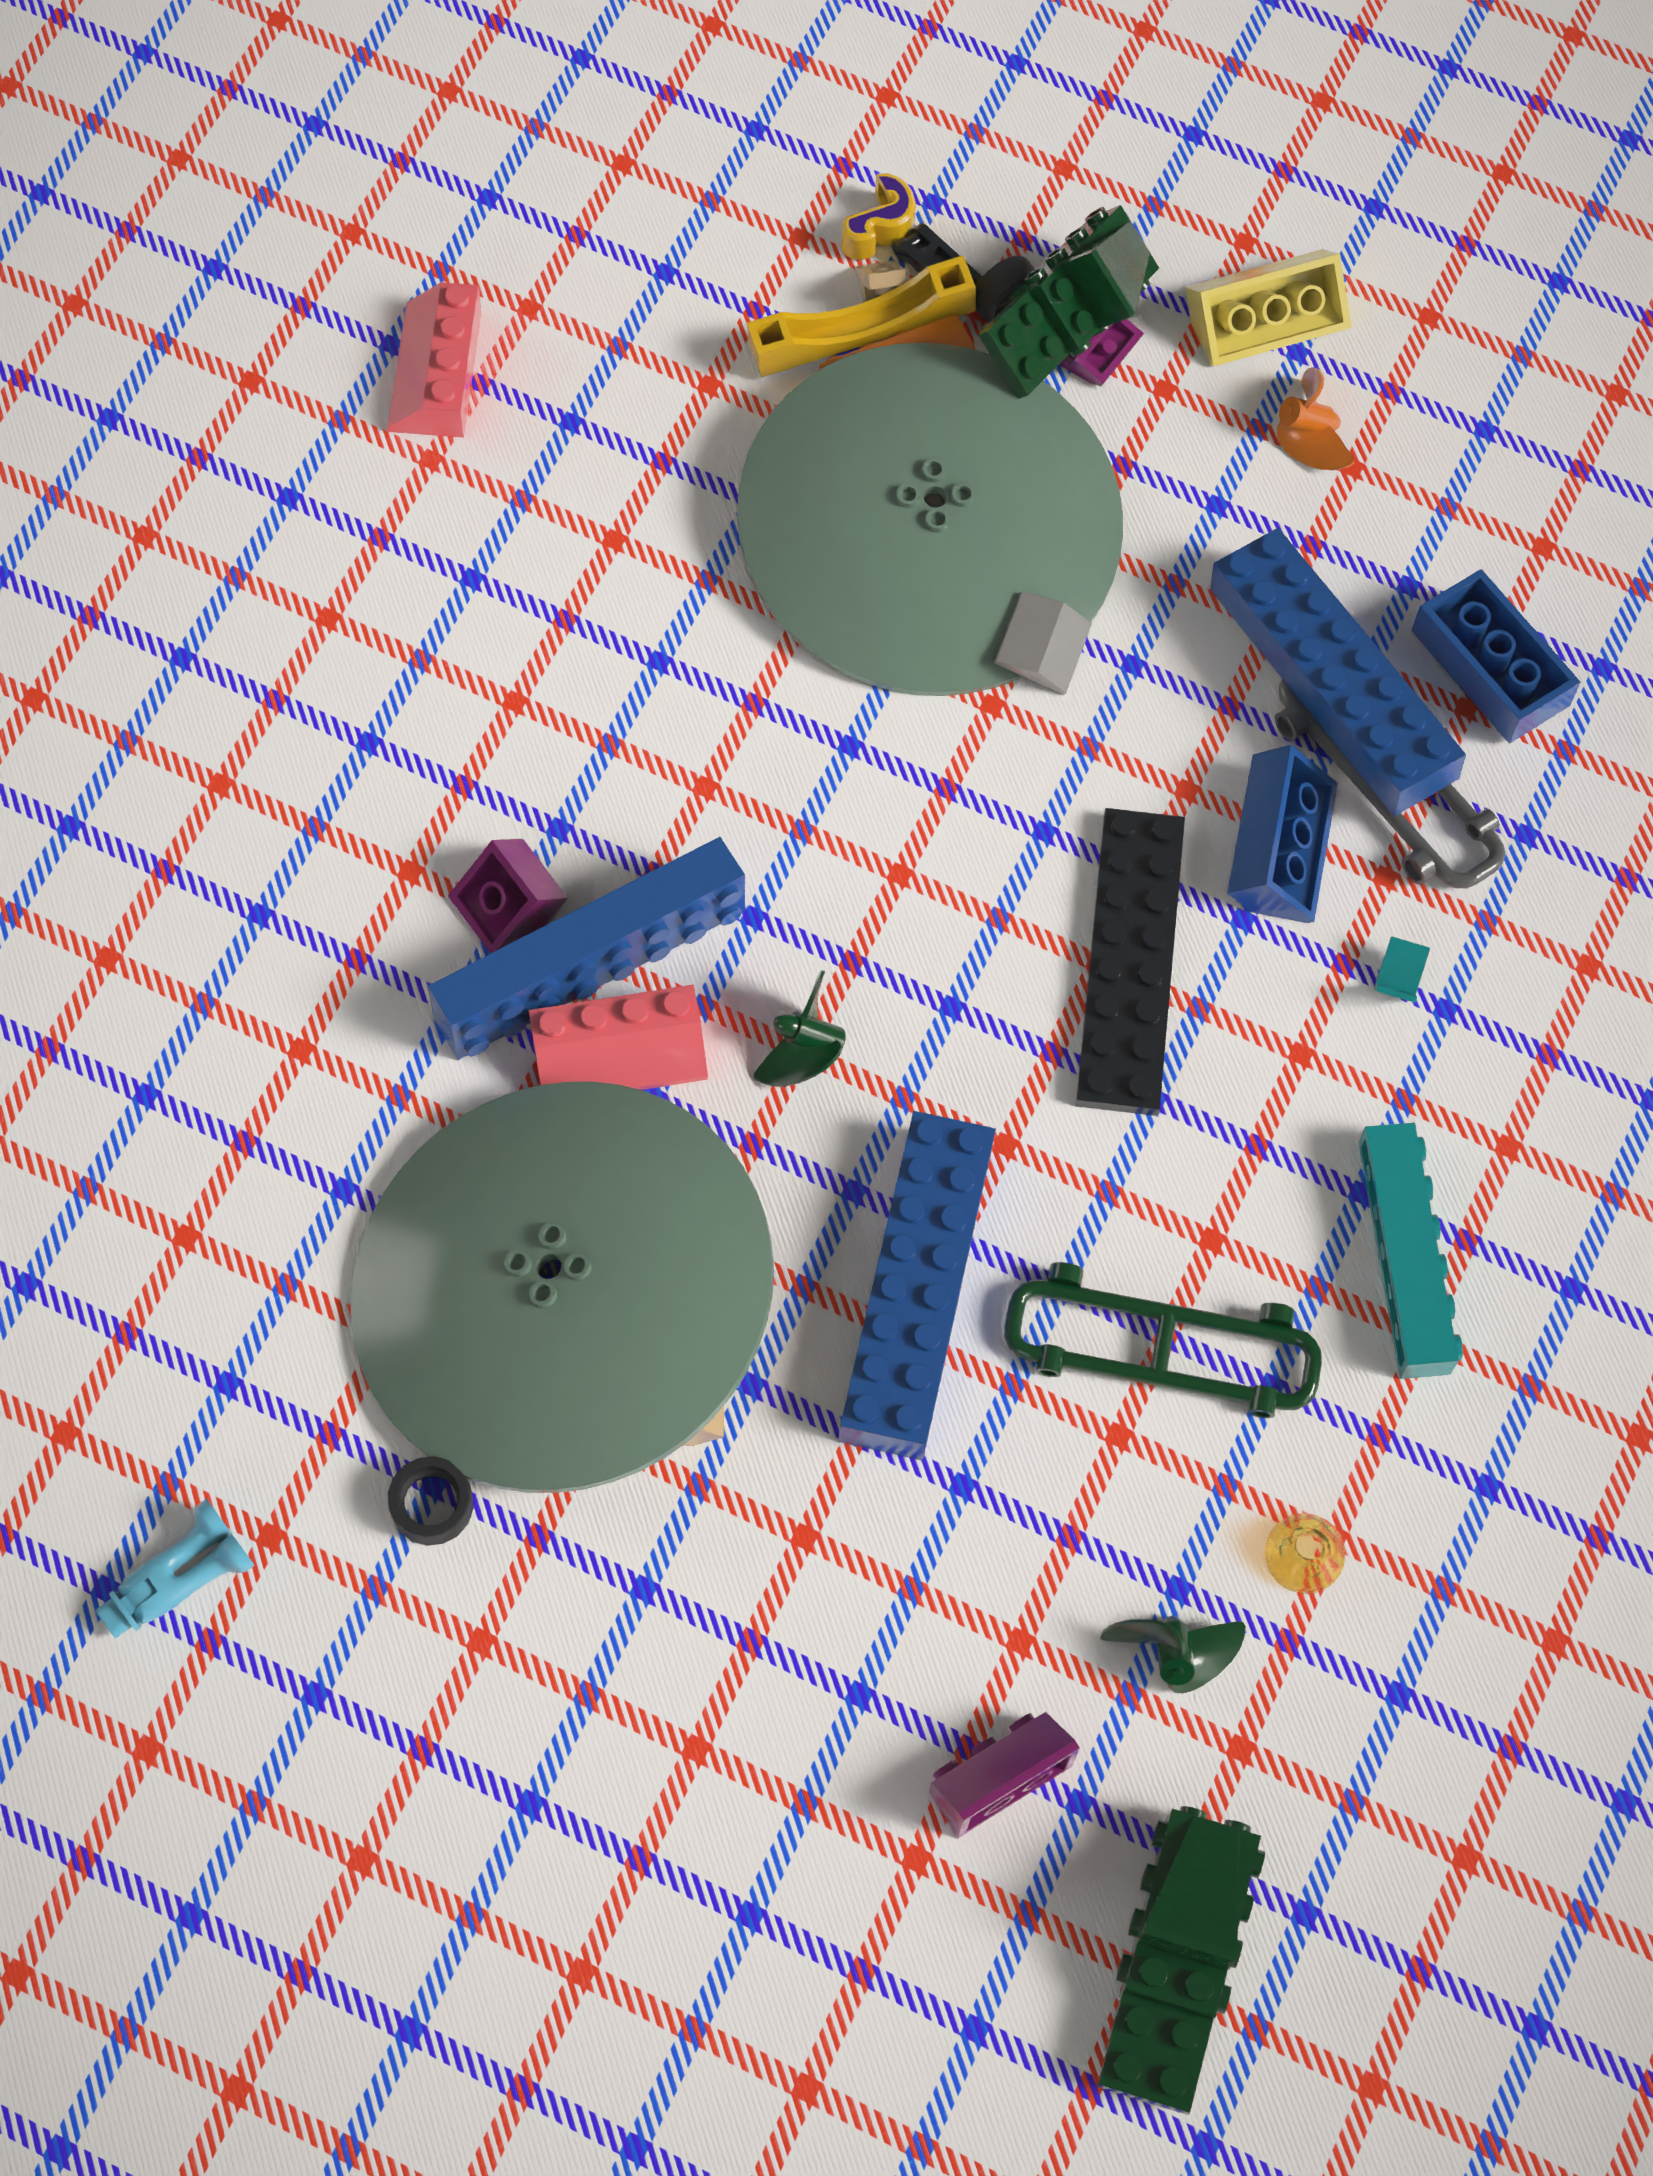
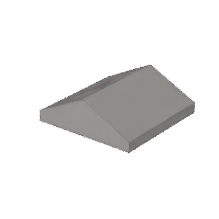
(1043, 641)

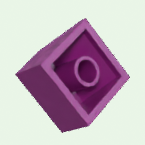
(507, 894)

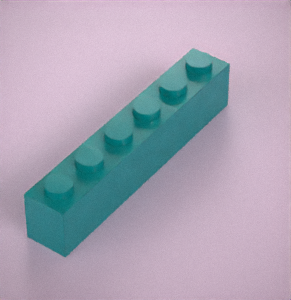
(1409, 1251)

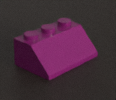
(1002, 1771)

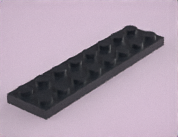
(1130, 962)

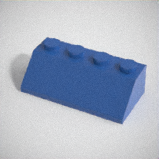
(1283, 835)

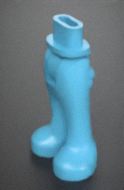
(155, 1589)

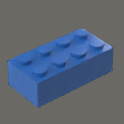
(1495, 656)

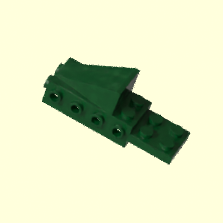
(1070, 299)
(1180, 1956)

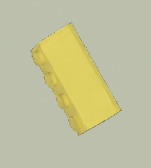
(1269, 306)

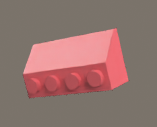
(436, 361)
(622, 1040)

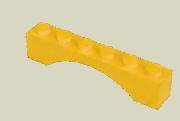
(801, 338)

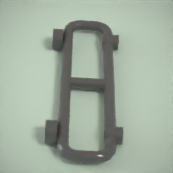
(1424, 860)

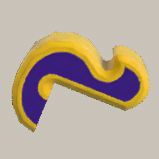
(882, 223)

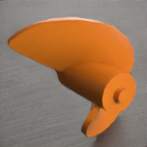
(1309, 428)

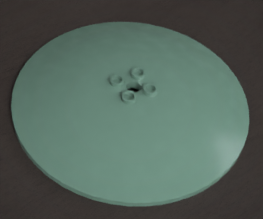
(907, 588)
(579, 1370)

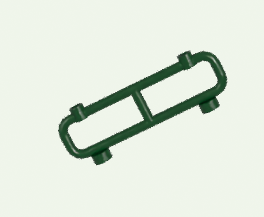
(1273, 1325)

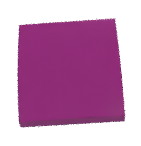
(1105, 353)

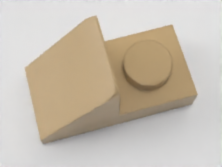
(879, 278)

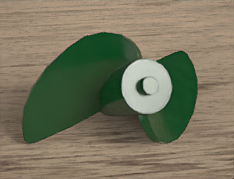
(807, 1045)
(1184, 1656)

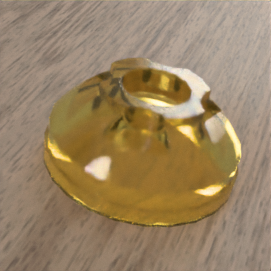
(1294, 1570)

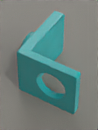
(1402, 969)

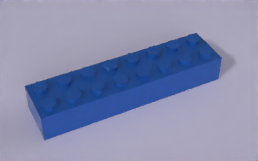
(1337, 672)
(589, 948)
(917, 1286)

